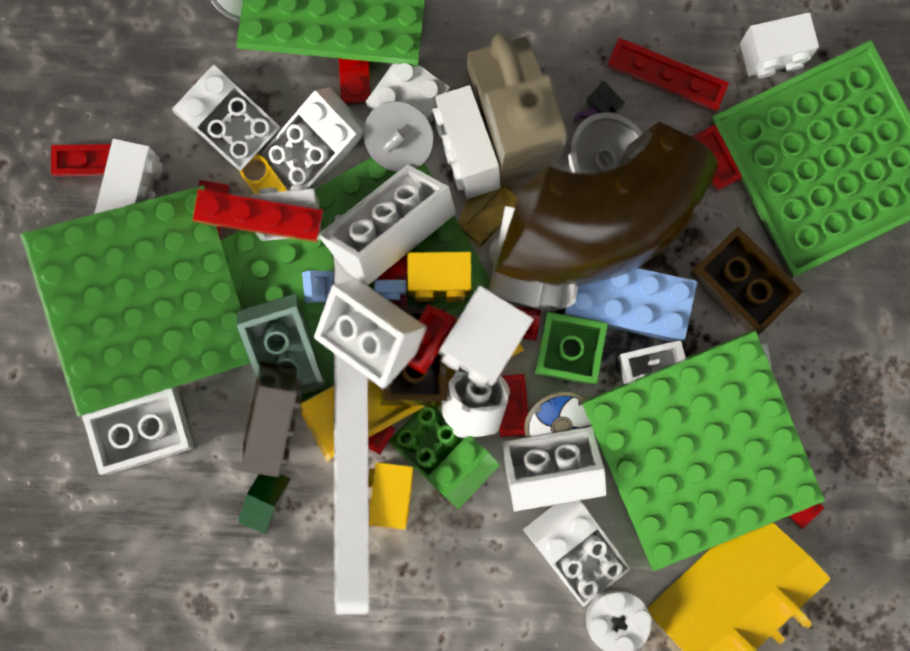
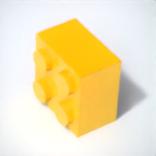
(439, 276)
(390, 495)

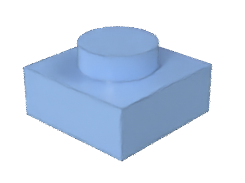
(317, 285)
(391, 289)

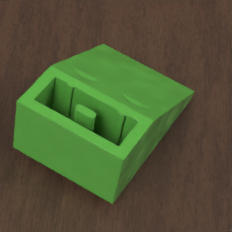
(447, 461)

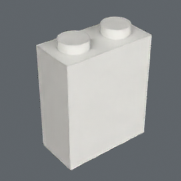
(484, 337)

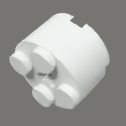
(474, 408)
(635, 617)

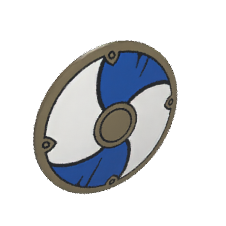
(556, 414)

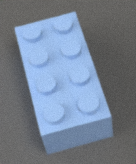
(638, 304)

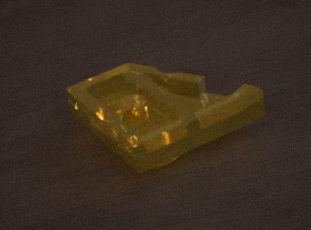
(485, 214)

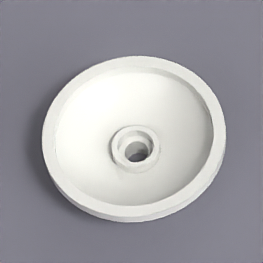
(600, 137)

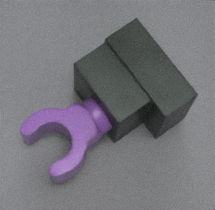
(601, 101)

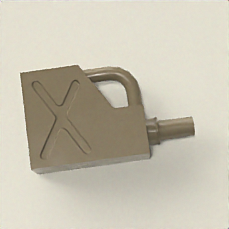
(516, 107)

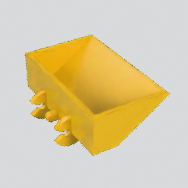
(739, 593)

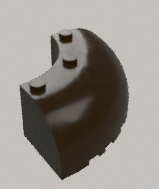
(609, 221)

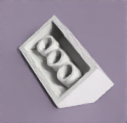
(388, 223)

